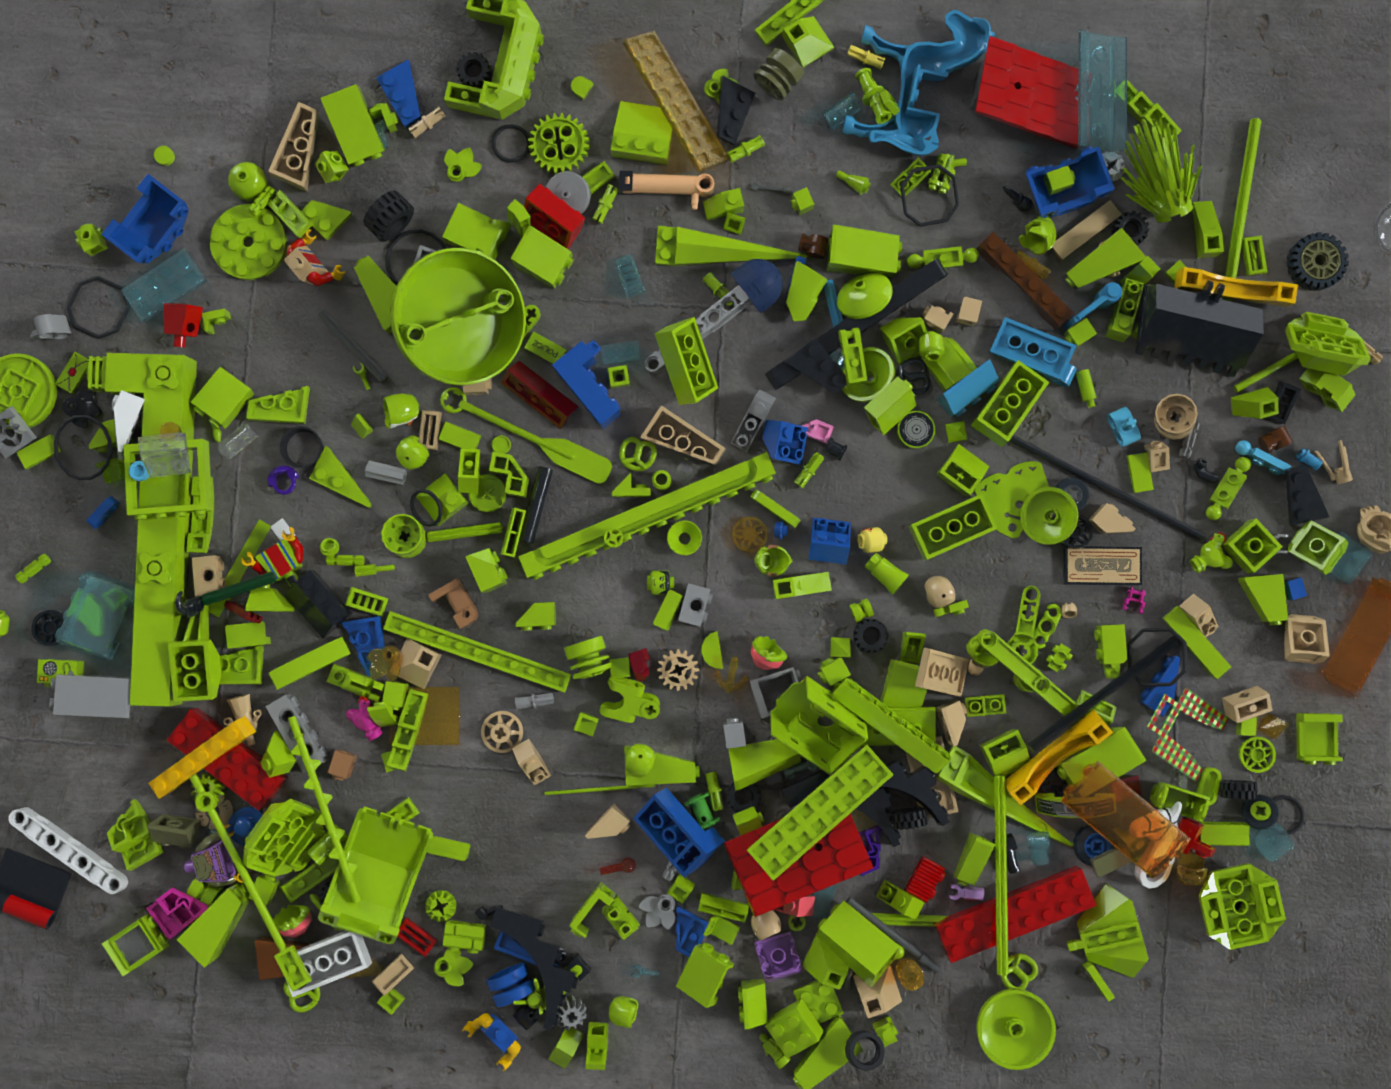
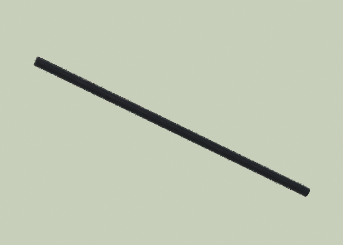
(1106, 487)

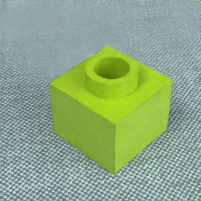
(802, 201)
(614, 372)

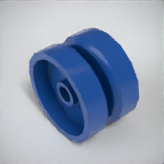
(510, 984)

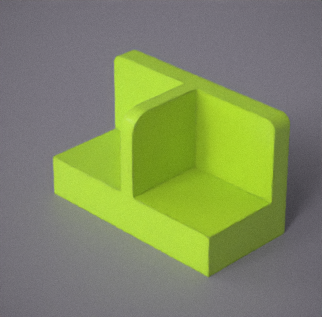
(246, 635)

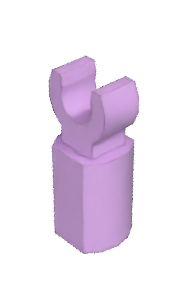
(968, 893)

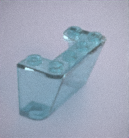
(96, 614)

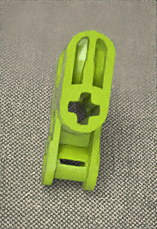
(634, 701)

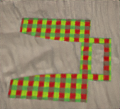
(1169, 749)

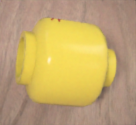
(872, 540)

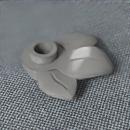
(657, 912)

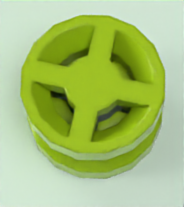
(611, 535)

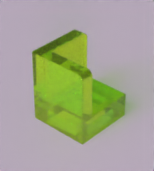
(114, 471)

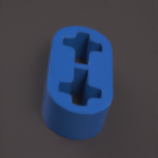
(103, 512)

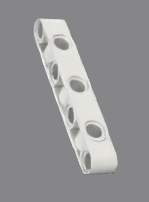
(68, 850)

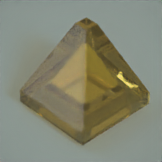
(1272, 726)

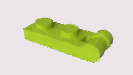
(290, 214)
(853, 356)

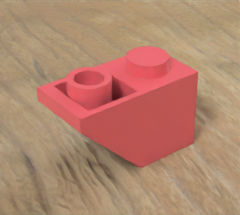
(800, 907)

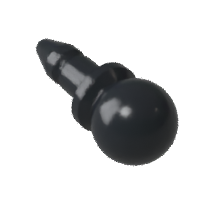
(1023, 202)

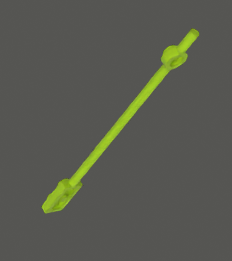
(288, 958)

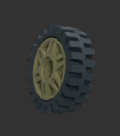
(1331, 259)

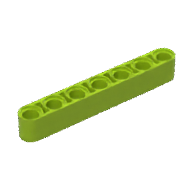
(892, 725)

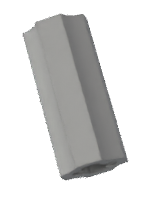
(386, 472)

